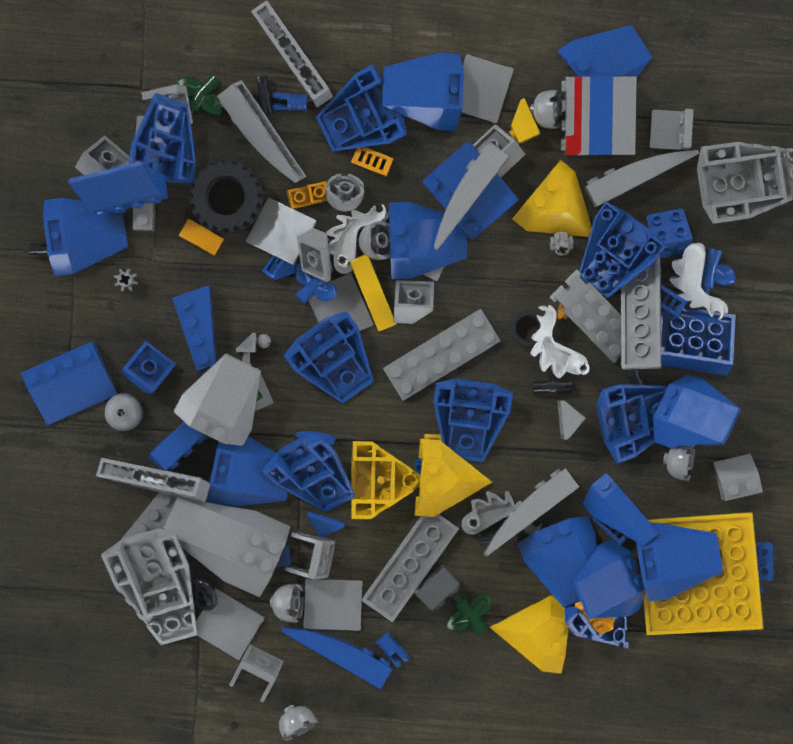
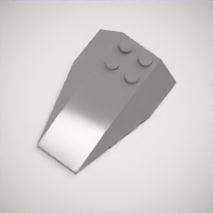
(744, 179)
(230, 541)
(155, 582)

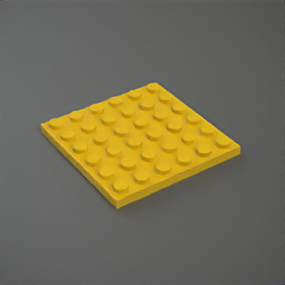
(723, 601)

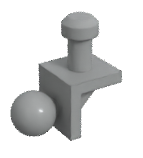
(250, 345)

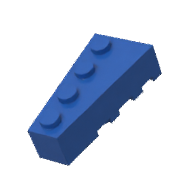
(198, 326)

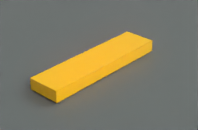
(372, 292)

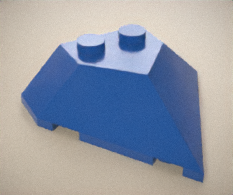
(581, 627)

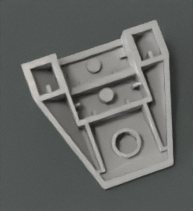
(222, 401)

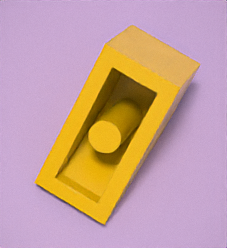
(523, 124)

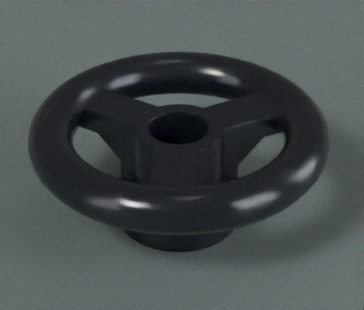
(206, 592)

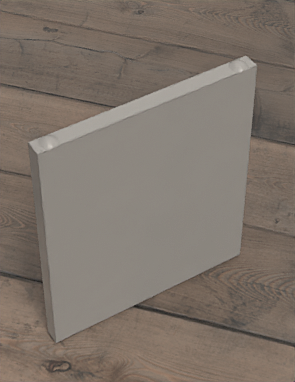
(484, 88)
(278, 230)
(347, 299)
(333, 604)
(228, 625)

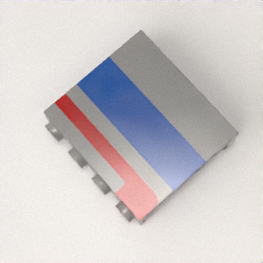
(599, 115)

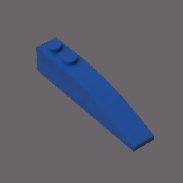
(349, 656)

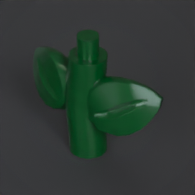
(202, 94)
(469, 613)

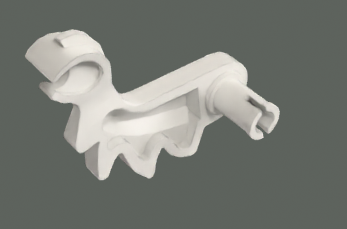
(345, 235)
(690, 276)
(554, 354)

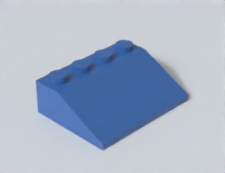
(120, 188)
(489, 205)
(698, 341)
(69, 383)

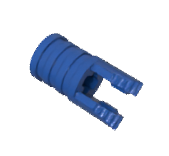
(294, 102)
(390, 646)

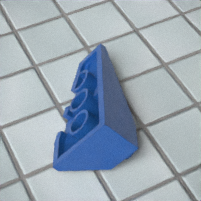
(611, 506)

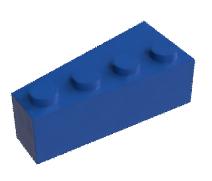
(175, 446)

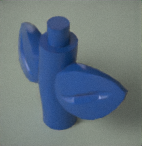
(715, 273)
(313, 286)

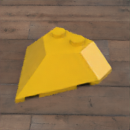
(556, 205)
(444, 479)
(378, 480)
(538, 634)

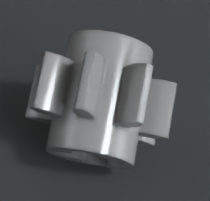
(561, 243)
(120, 278)

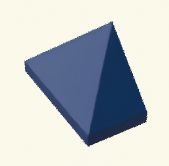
(278, 268)
(324, 525)

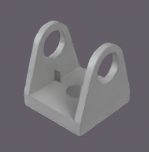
(320, 560)
(260, 664)

